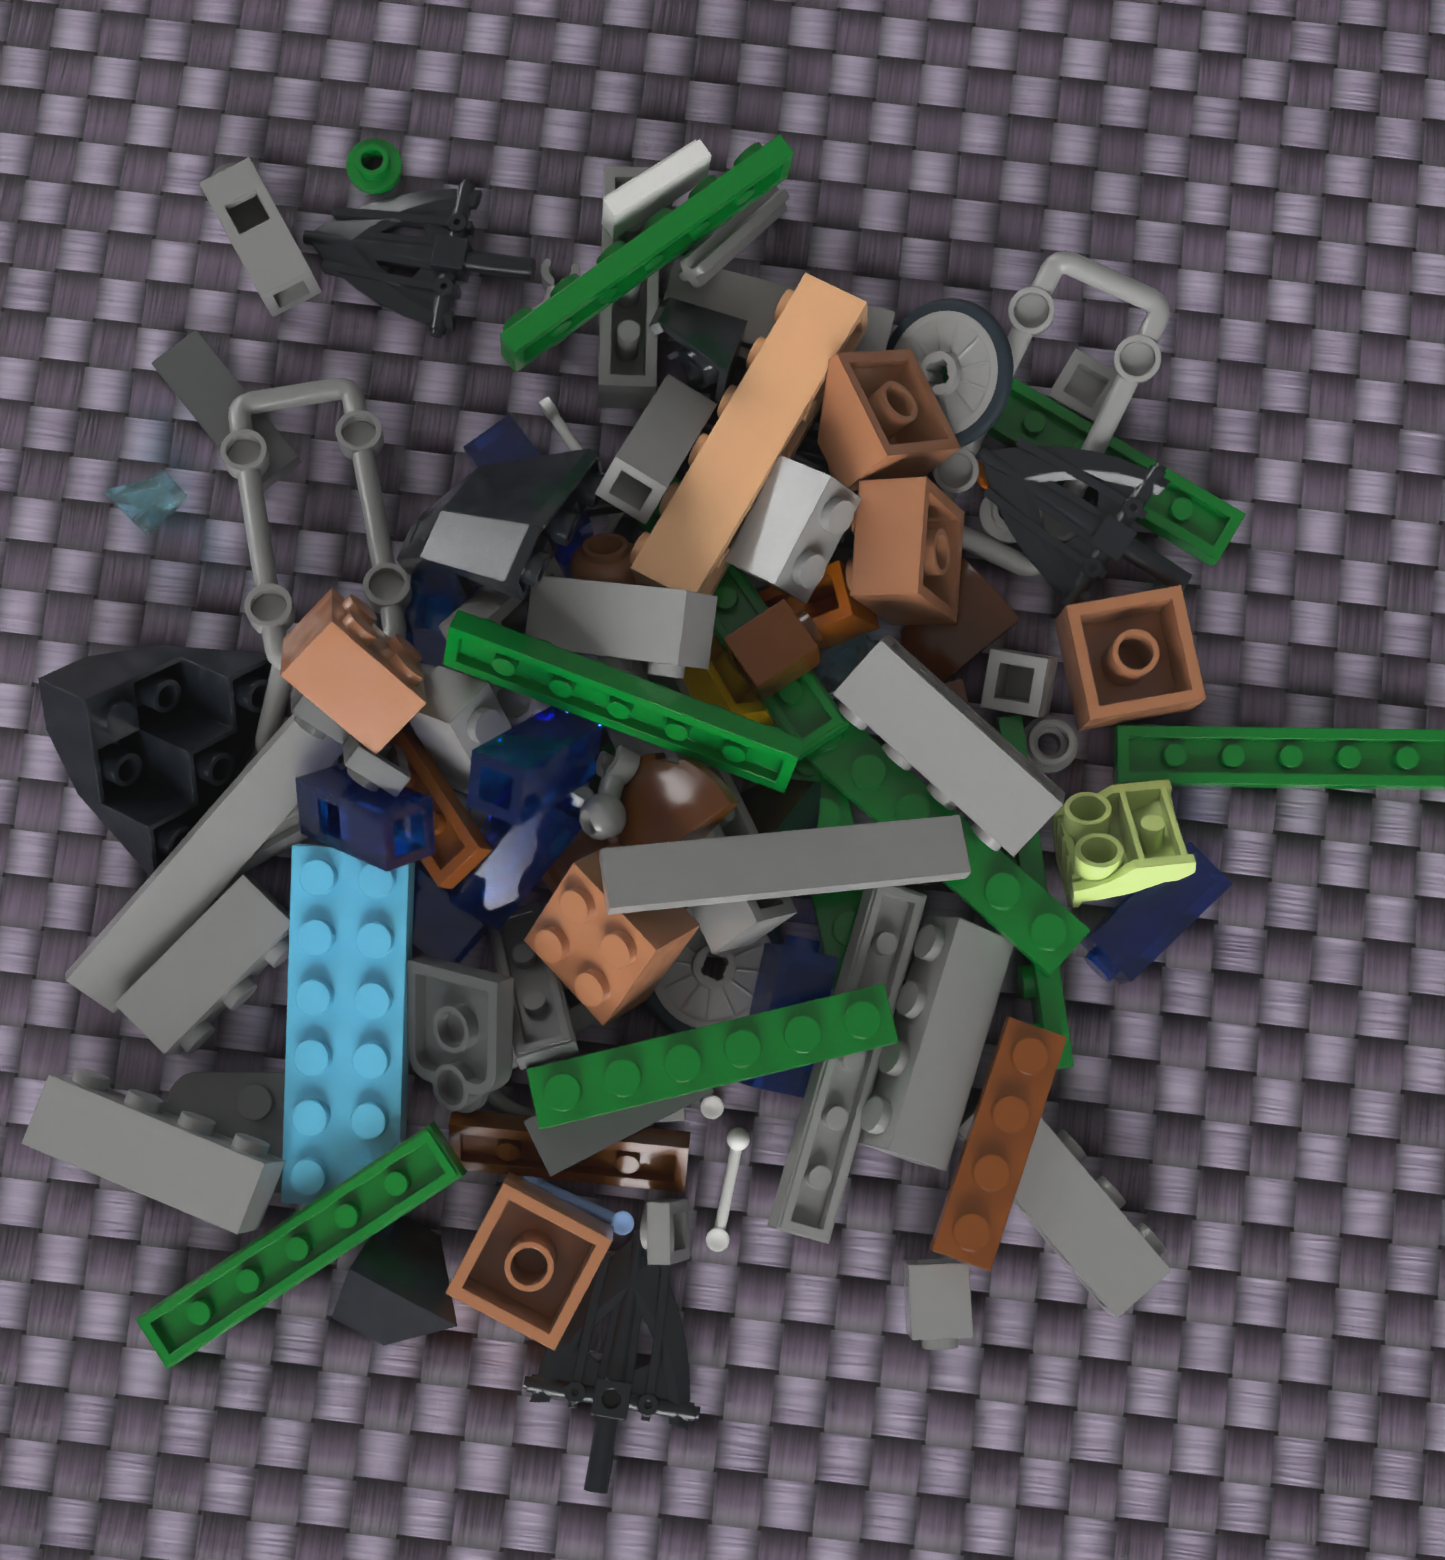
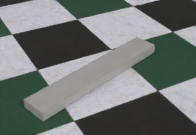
(201, 864)
(783, 864)
(841, 1086)

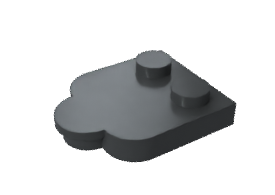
(459, 1030)
(236, 1102)

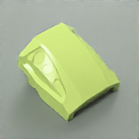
(1119, 841)

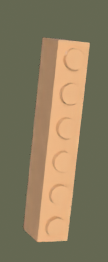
(754, 426)

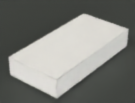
(655, 188)

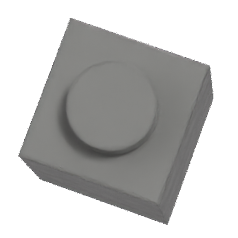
(1019, 682)
(937, 1301)

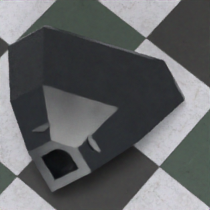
(502, 523)
(155, 736)

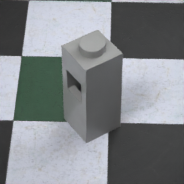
(260, 236)
(655, 449)

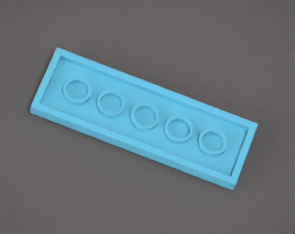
(344, 1017)

